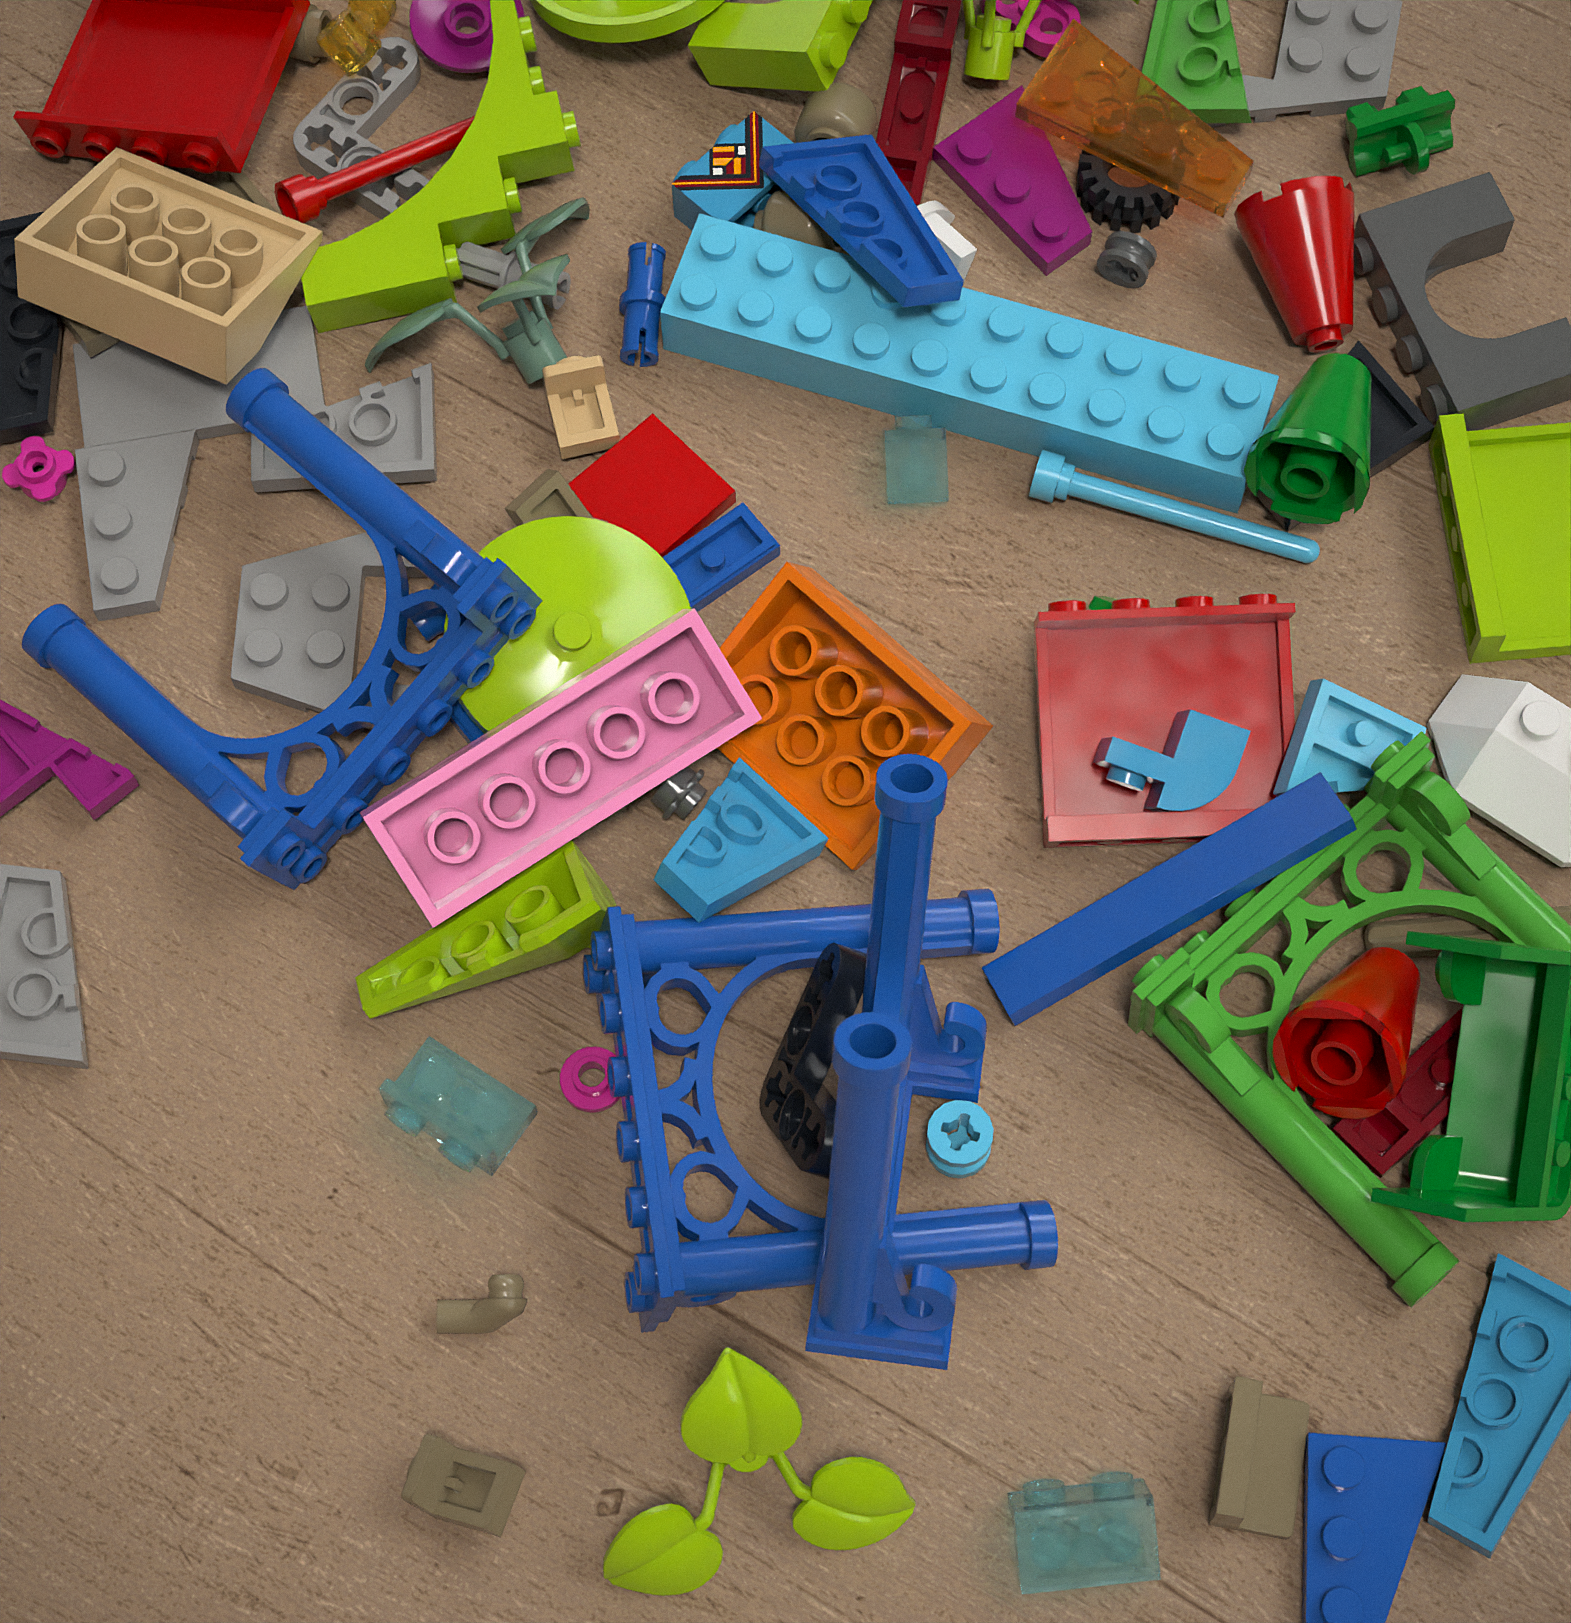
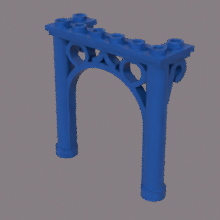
(483, 609)
(627, 972)
(880, 1061)

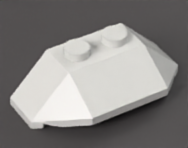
(1509, 759)

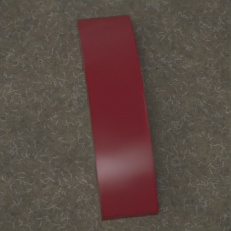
(917, 89)
(1415, 1111)

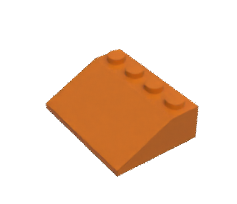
(837, 706)

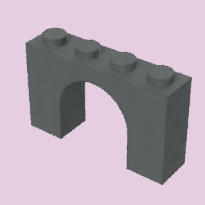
(1483, 378)

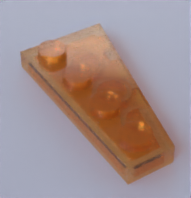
(1125, 118)

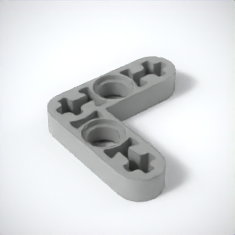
(351, 132)

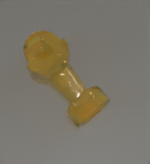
(350, 34)

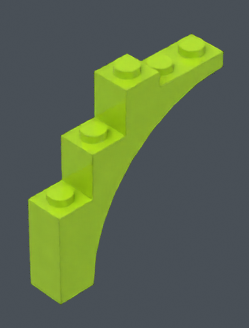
(413, 251)

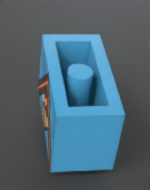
(728, 177)

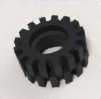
(1120, 202)

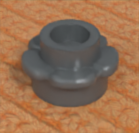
(680, 793)

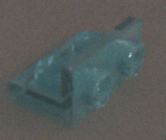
(457, 1106)
(1084, 1533)

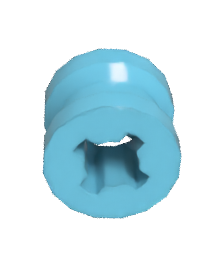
(957, 1154)

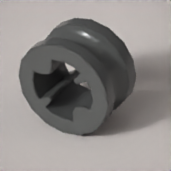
(1126, 259)

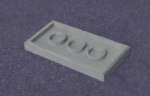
(142, 395)

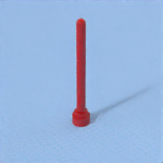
(305, 197)

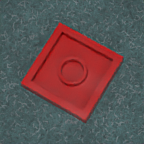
(654, 487)

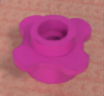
(45, 483)

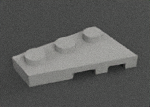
(384, 424)
(130, 518)
(38, 971)

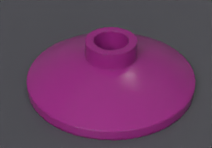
(436, 33)

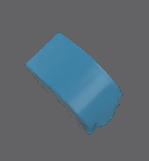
(1190, 772)

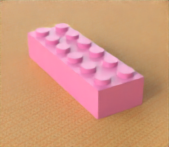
(561, 766)

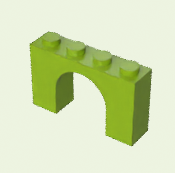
(777, 43)

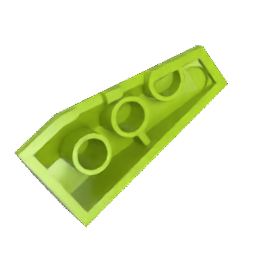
(510, 930)

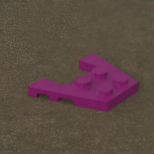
(35, 754)

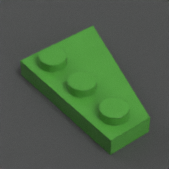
(1197, 59)

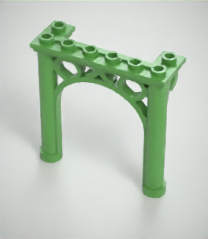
(1198, 1029)

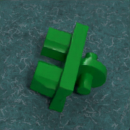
(1400, 133)

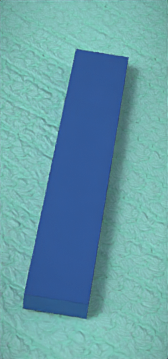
(705, 567)
(1169, 898)

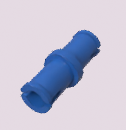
(642, 304)

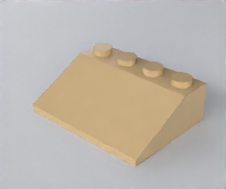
(165, 263)

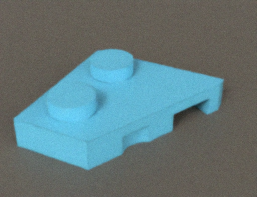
(1340, 738)

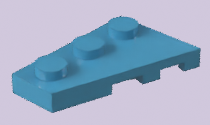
(737, 845)

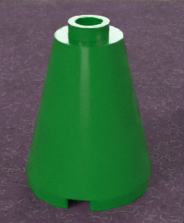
(1317, 444)

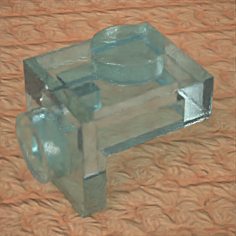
(915, 461)

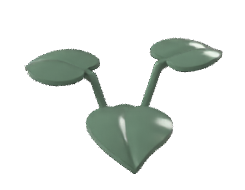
(529, 335)

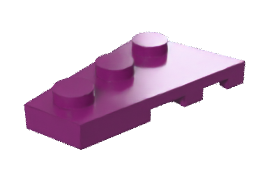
(1017, 183)

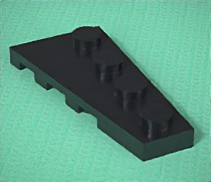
(27, 349)

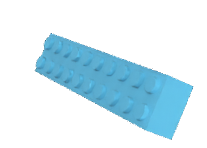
(969, 363)

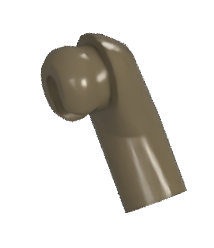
(483, 1315)

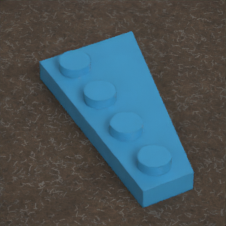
(1508, 1407)

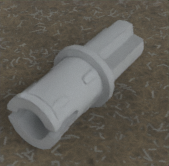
(499, 269)

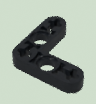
(793, 1092)

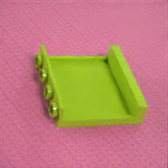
(1507, 535)

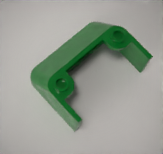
(1510, 1088)

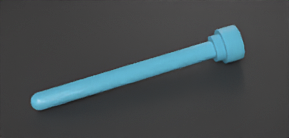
(1058, 479)

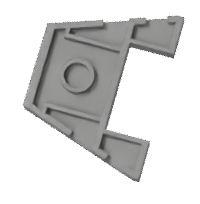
(1328, 59)
(304, 623)

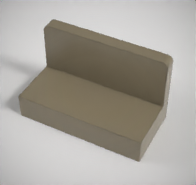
(1259, 1461)

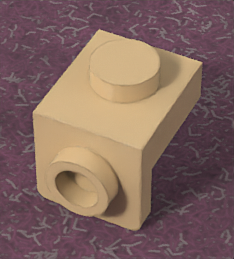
(580, 406)

